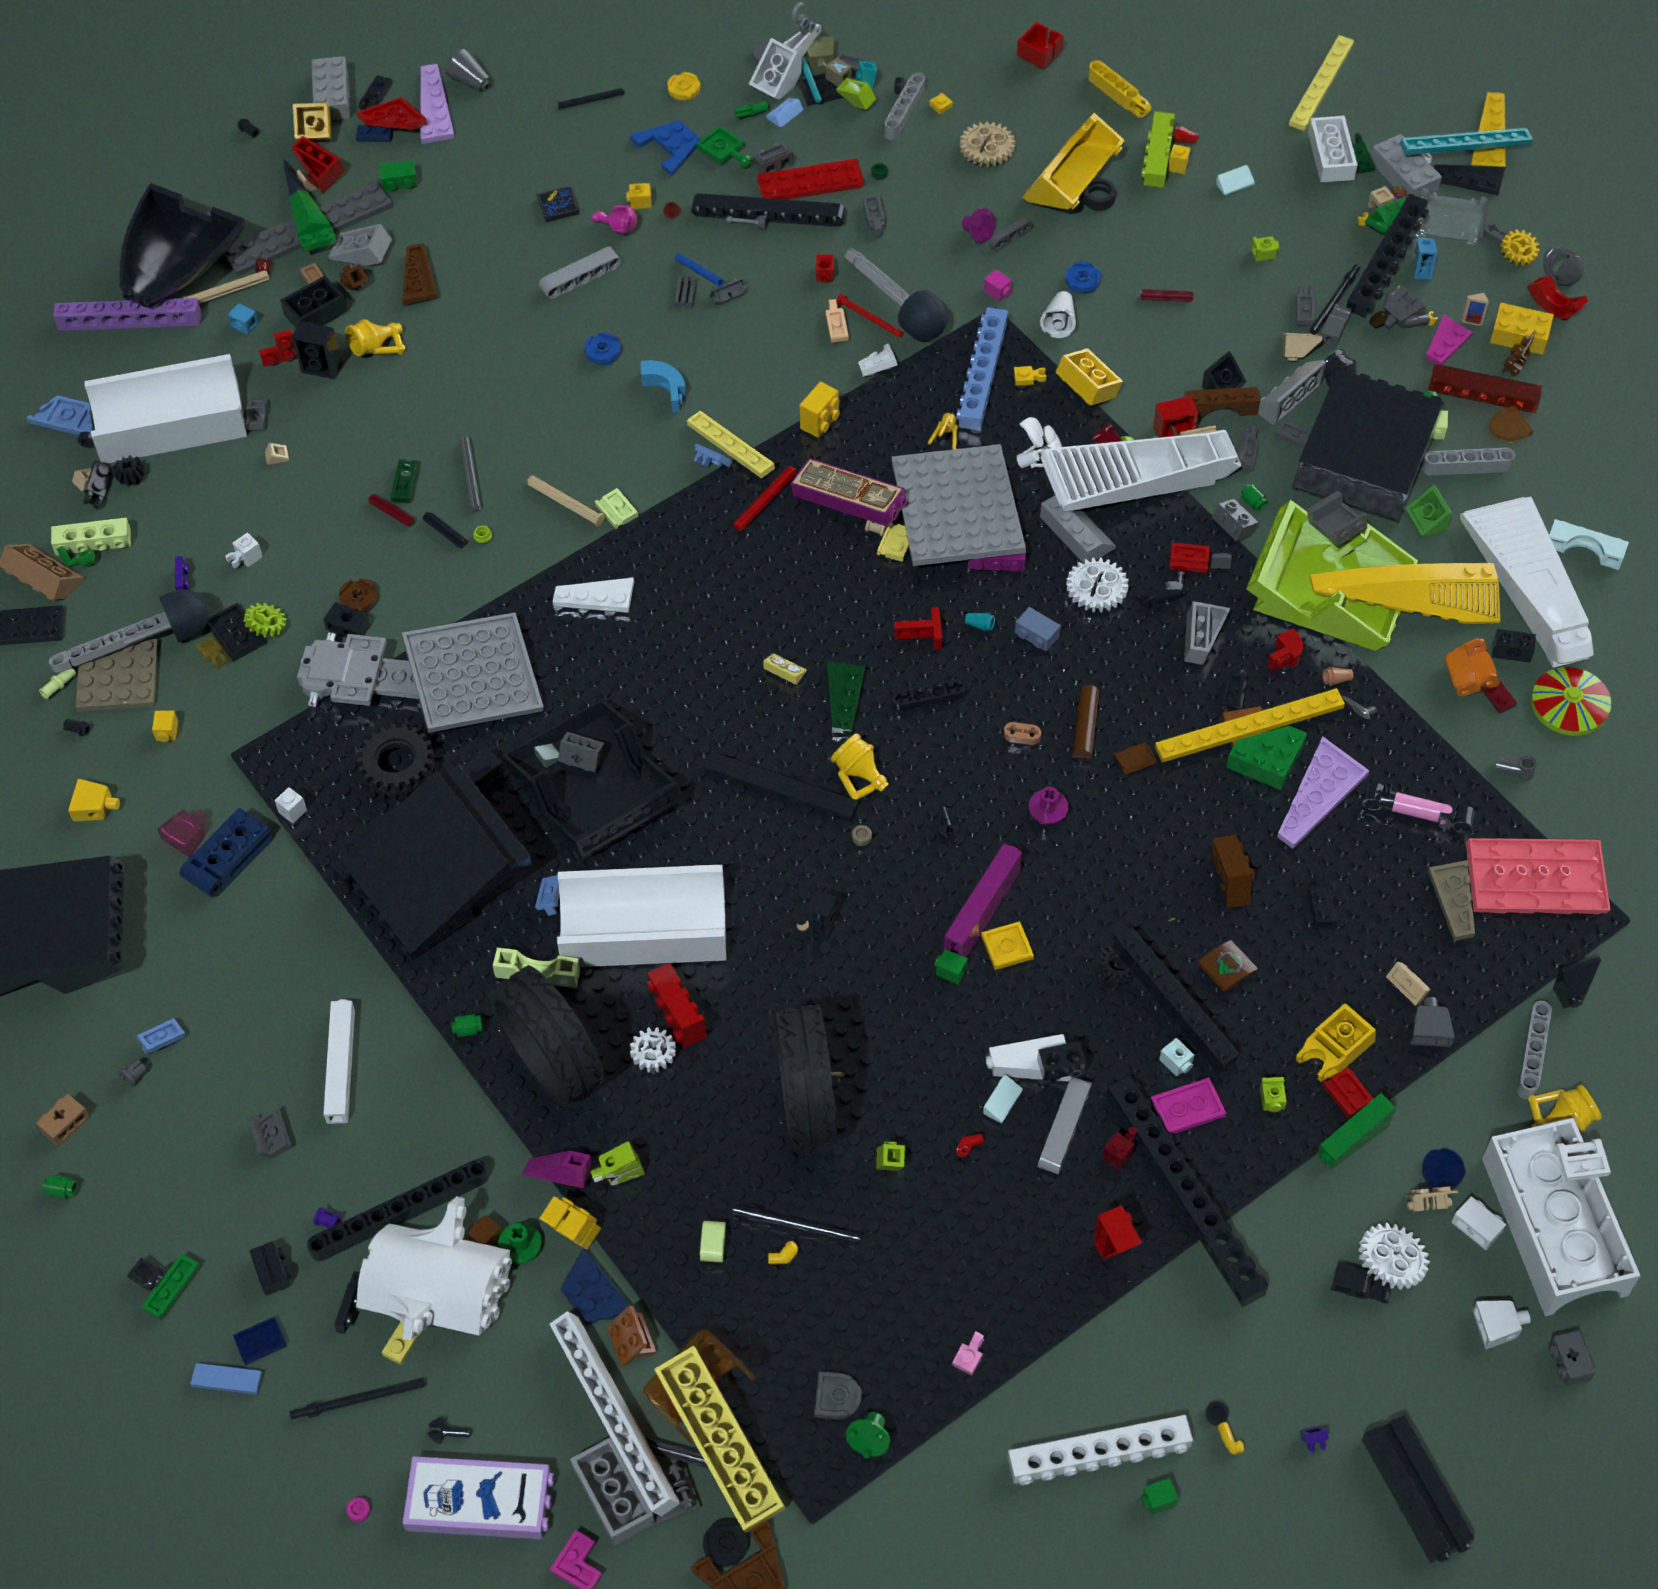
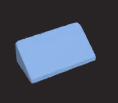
(785, 112)

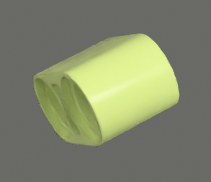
(712, 1241)

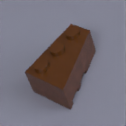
(1234, 870)

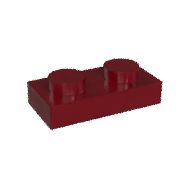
(1500, 698)

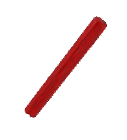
(764, 498)

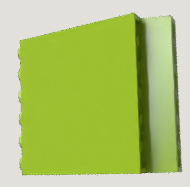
(1297, 551)

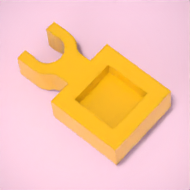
(1026, 375)

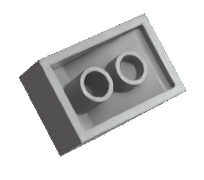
(361, 246)

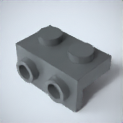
(269, 1134)

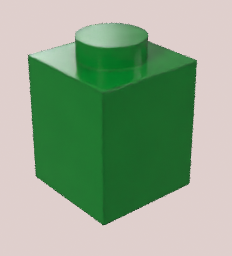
(951, 966)
(1159, 1497)

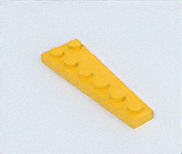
(1492, 119)

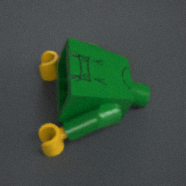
(1382, 216)

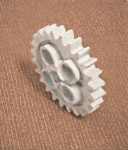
(1086, 578)
(1393, 1256)

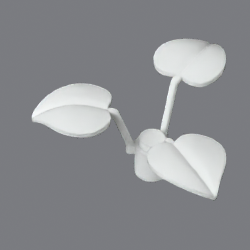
(1035, 433)

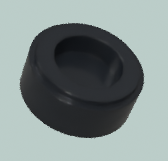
(899, 85)
(85, 439)
(1216, 1413)

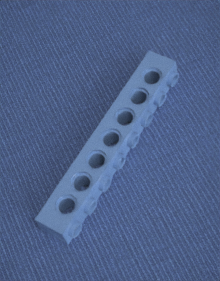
(983, 369)

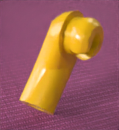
(1227, 1438)

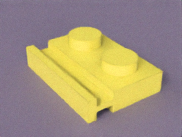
(894, 543)

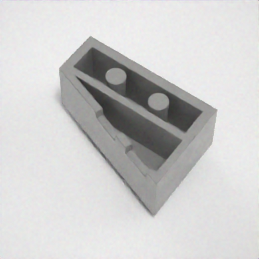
(1202, 629)

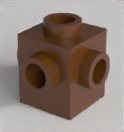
(358, 274)

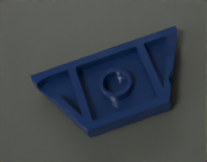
(591, 1291)

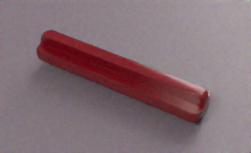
(1166, 295)
(391, 510)

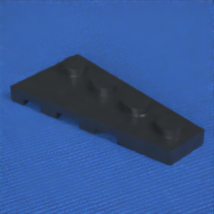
(1476, 178)

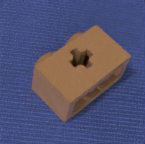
(72, 1116)

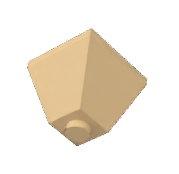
(1298, 344)

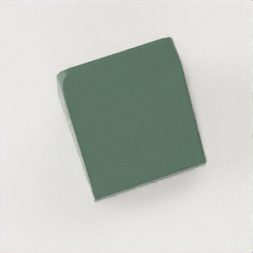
(547, 754)

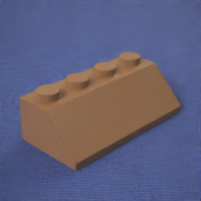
(40, 571)

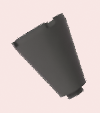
(467, 70)

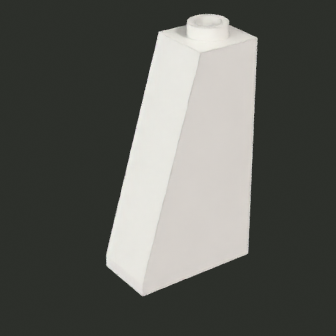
(1020, 1058)

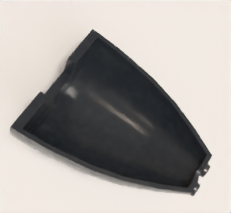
(171, 245)

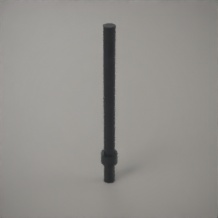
(1347, 279)
(755, 1215)
(313, 1409)

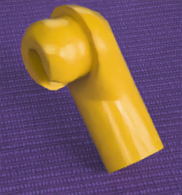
(785, 1255)

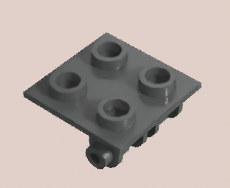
(683, 1488)

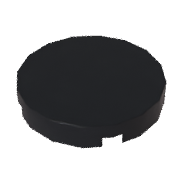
(725, 1543)

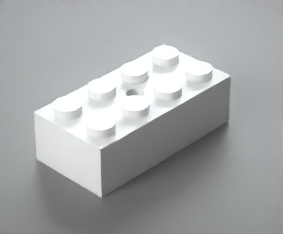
(1332, 149)

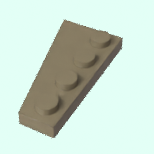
(1454, 895)

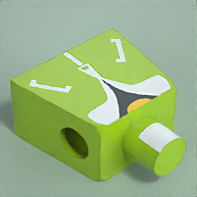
(618, 1165)

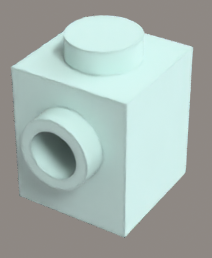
(1177, 1057)

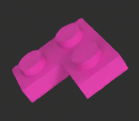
(571, 1564)

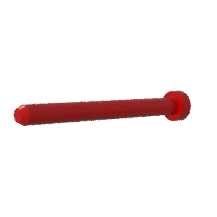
(841, 300)

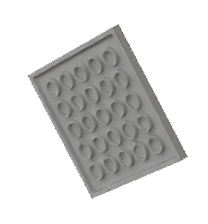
(472, 672)

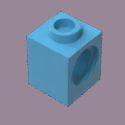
(243, 318)

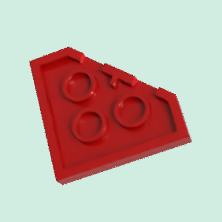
(393, 114)

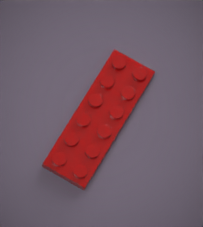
(811, 180)

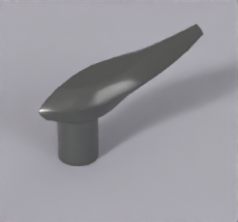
(1360, 710)

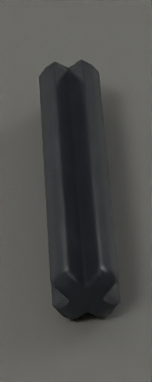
(443, 529)

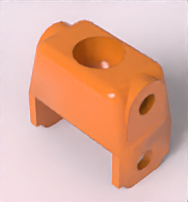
(1471, 668)

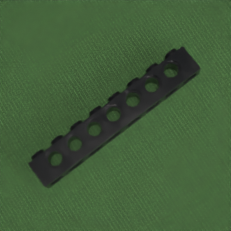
(1408, 218)

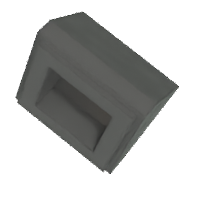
(1221, 560)

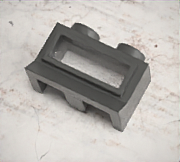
(774, 156)

